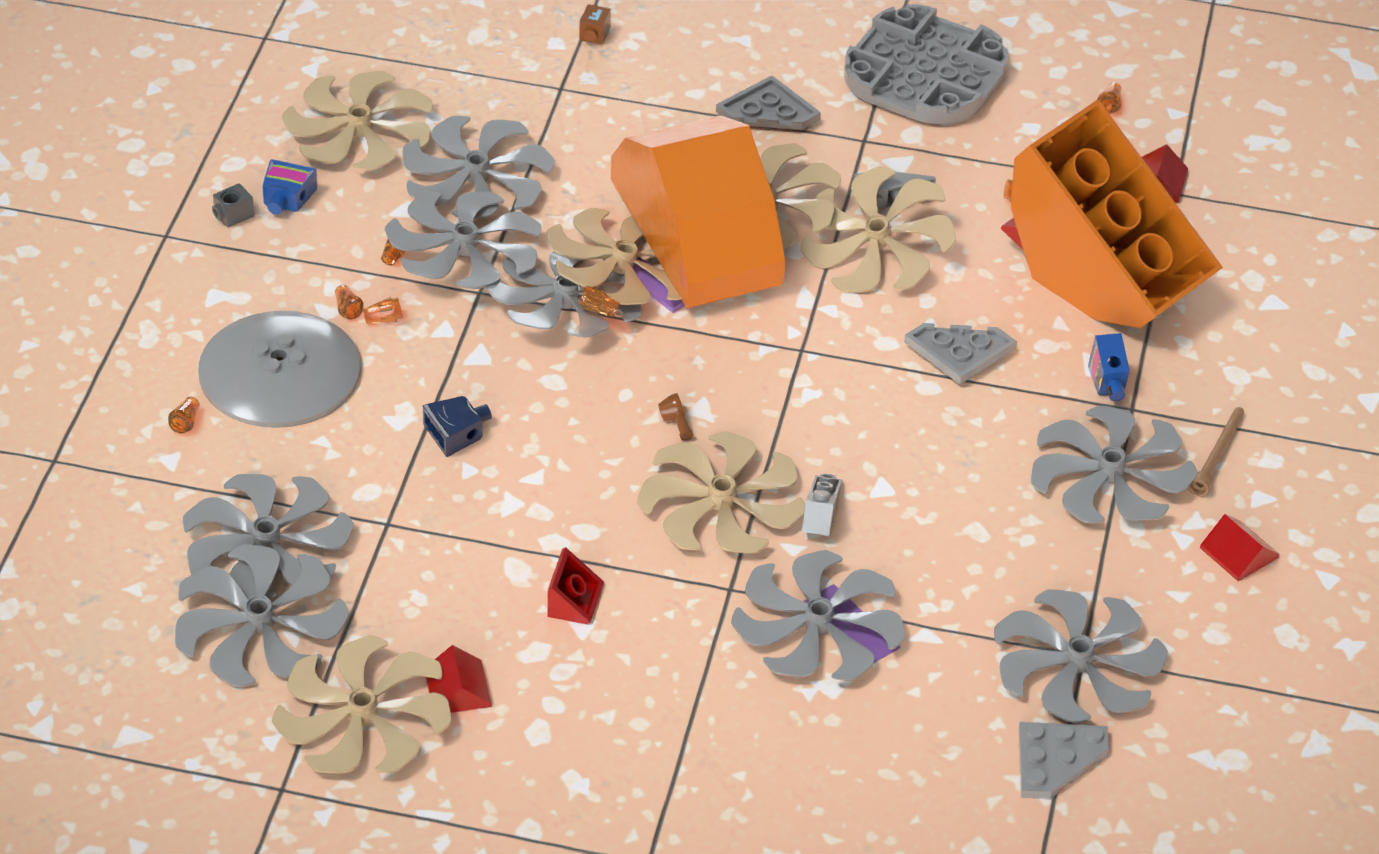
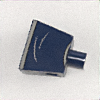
(454, 423)

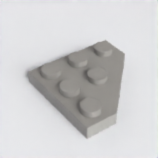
(769, 105)
(960, 349)
(1057, 755)

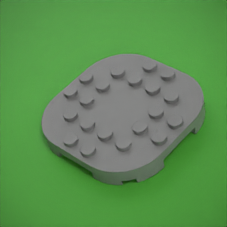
(925, 65)

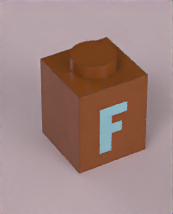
(594, 24)

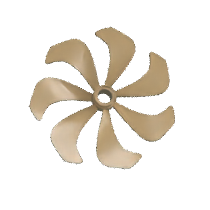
(356, 120)
(818, 210)
(879, 232)
(619, 256)
(720, 493)
(361, 707)

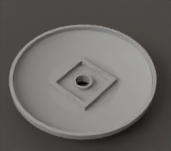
(255, 389)

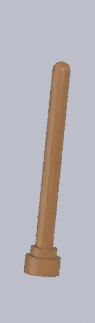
(1202, 481)

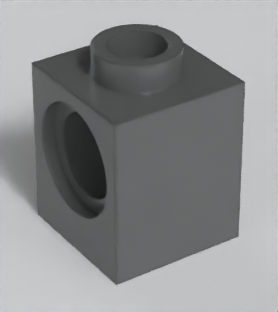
(233, 205)

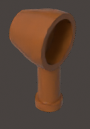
(672, 410)

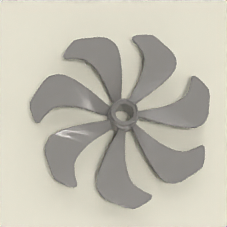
(474, 164)
(462, 238)
(563, 294)
(1110, 465)
(265, 529)
(256, 613)
(817, 616)
(1077, 654)

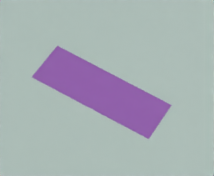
(865, 636)

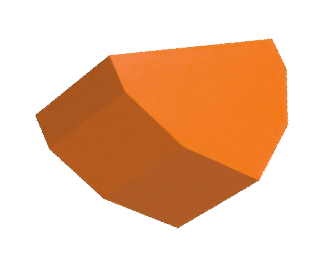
(703, 207)
(1104, 224)

